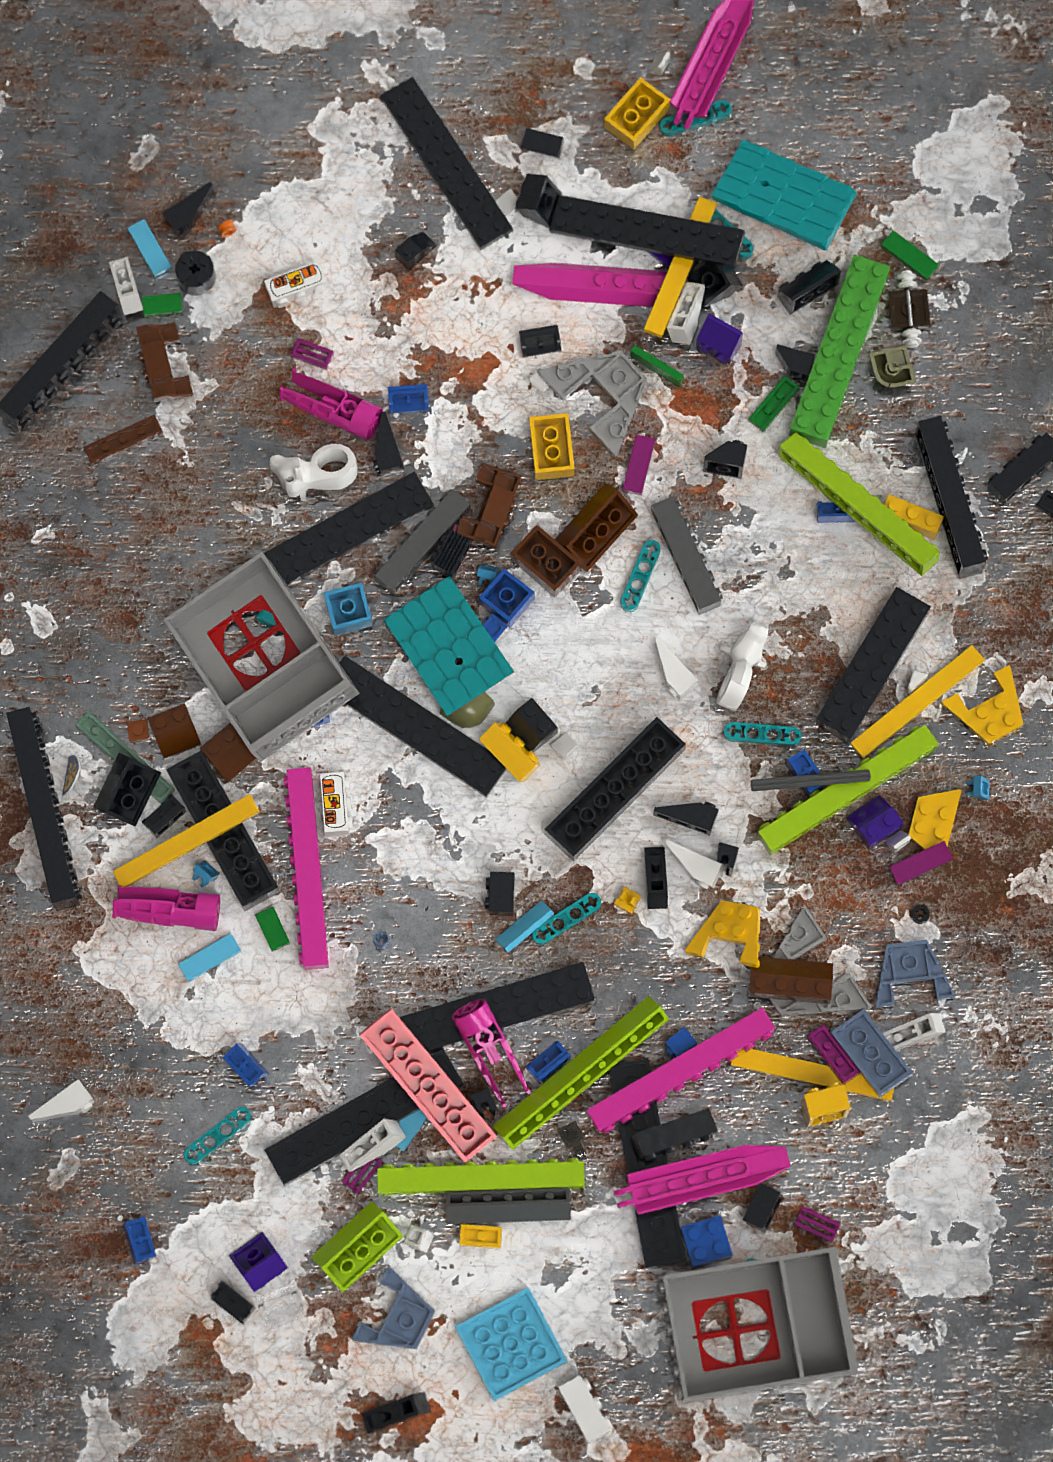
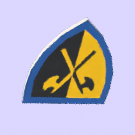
(73, 773)

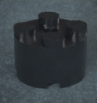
(205, 274)

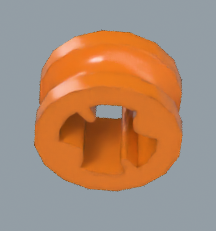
(227, 228)

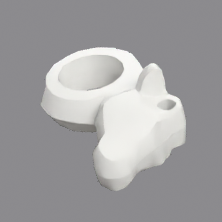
(299, 475)
(744, 655)

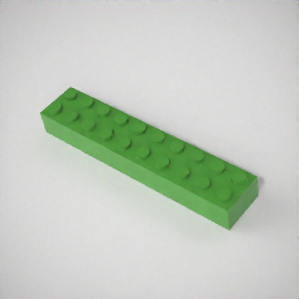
(840, 350)

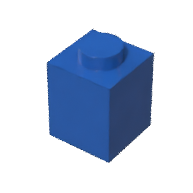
(679, 1043)

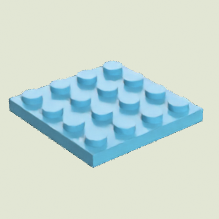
(511, 1344)

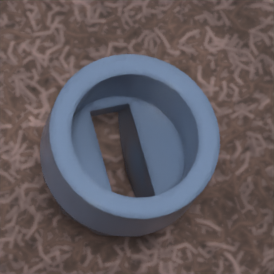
(376, 940)

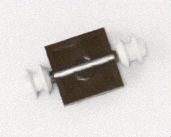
(909, 309)

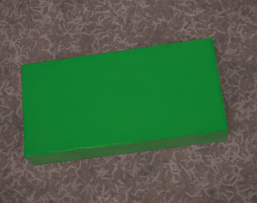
(162, 304)
(272, 929)

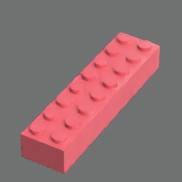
(428, 1085)

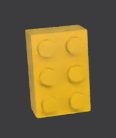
(637, 113)
(551, 446)
(825, 1104)

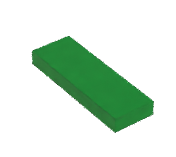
(909, 255)
(656, 366)
(774, 404)

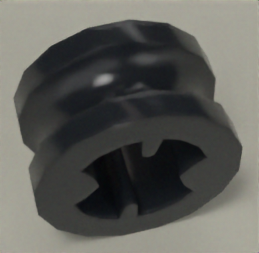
(924, 919)

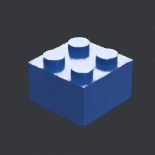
(506, 597)
(706, 1242)

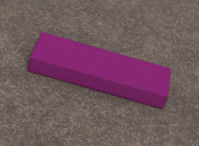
(639, 464)
(921, 863)
(833, 1054)

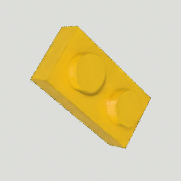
(480, 1236)

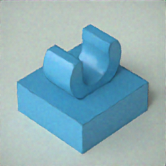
(487, 572)
(980, 788)
(205, 872)

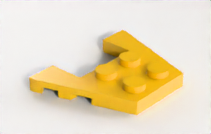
(993, 717)
(732, 924)

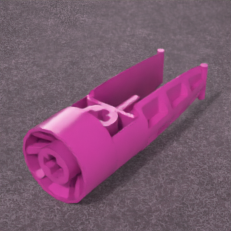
(336, 406)
(167, 907)
(472, 1021)

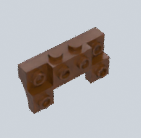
(158, 370)
(497, 503)

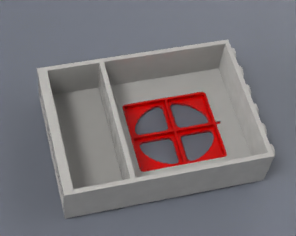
(289, 696)
(804, 1317)

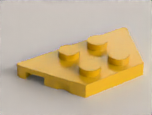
(934, 818)

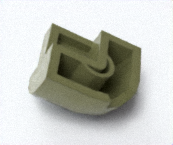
(893, 367)
(471, 713)

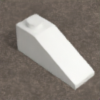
(125, 286)
(686, 314)
(676, 675)
(700, 867)
(915, 1031)
(66, 1103)
(373, 1144)

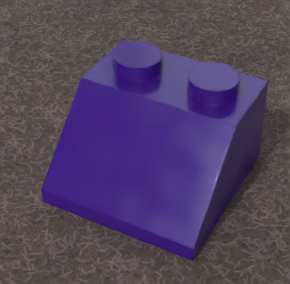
(719, 339)
(875, 822)
(258, 1261)

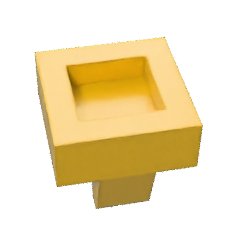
(627, 900)

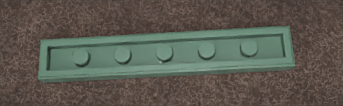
(112, 745)

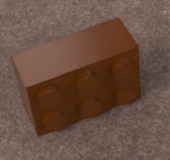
(545, 560)

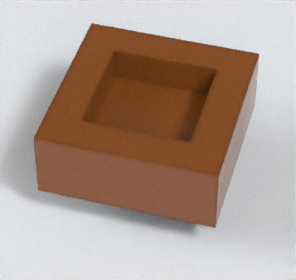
(138, 731)

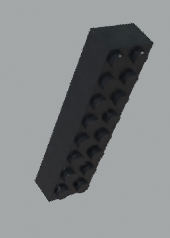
(60, 361)
(950, 497)
(872, 665)
(615, 789)
(234, 848)

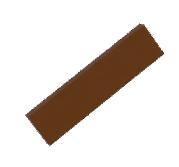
(123, 440)

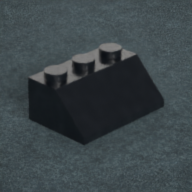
(809, 286)
(127, 789)

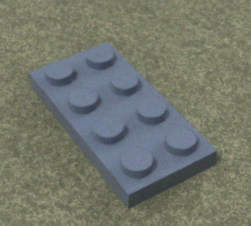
(871, 1053)

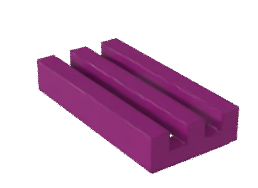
(327, 360)
(351, 1185)
(801, 1217)

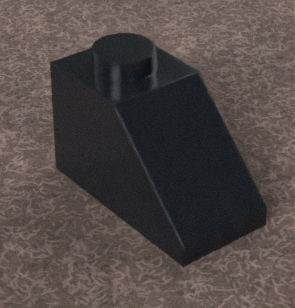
(414, 250)
(795, 362)

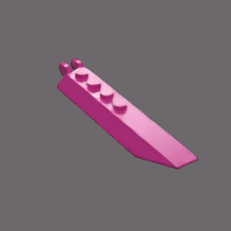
(711, 59)
(591, 283)
(703, 1177)

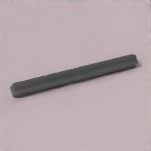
(810, 780)

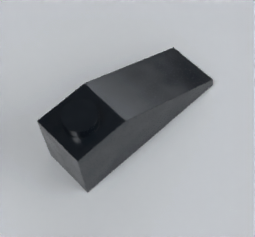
(185, 213)
(386, 451)
(692, 815)
(656, 878)
(396, 1412)

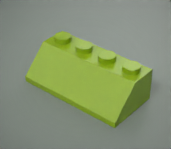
(357, 1246)

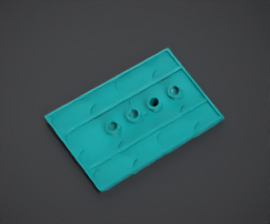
(784, 194)
(437, 632)

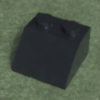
(538, 199)
(718, 280)
(727, 459)
(532, 725)

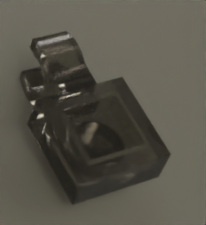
(572, 1137)

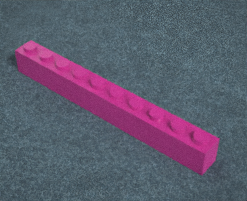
(307, 869)
(680, 1070)

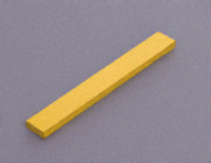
(676, 277)
(917, 702)
(186, 841)
(801, 1071)

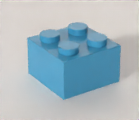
(348, 609)

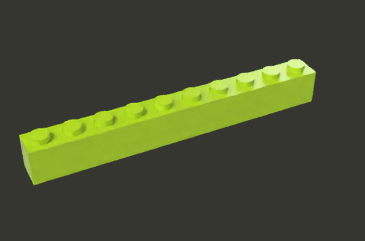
(859, 503)
(838, 796)
(580, 1072)
(474, 1177)

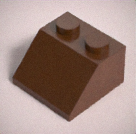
(174, 731)
(227, 753)

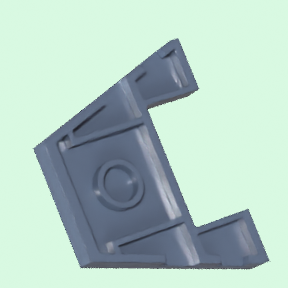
(910, 963)
(405, 1321)

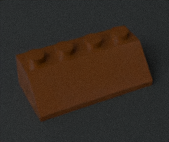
(597, 526)
(792, 980)

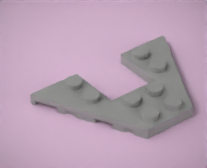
(616, 377)
(800, 939)

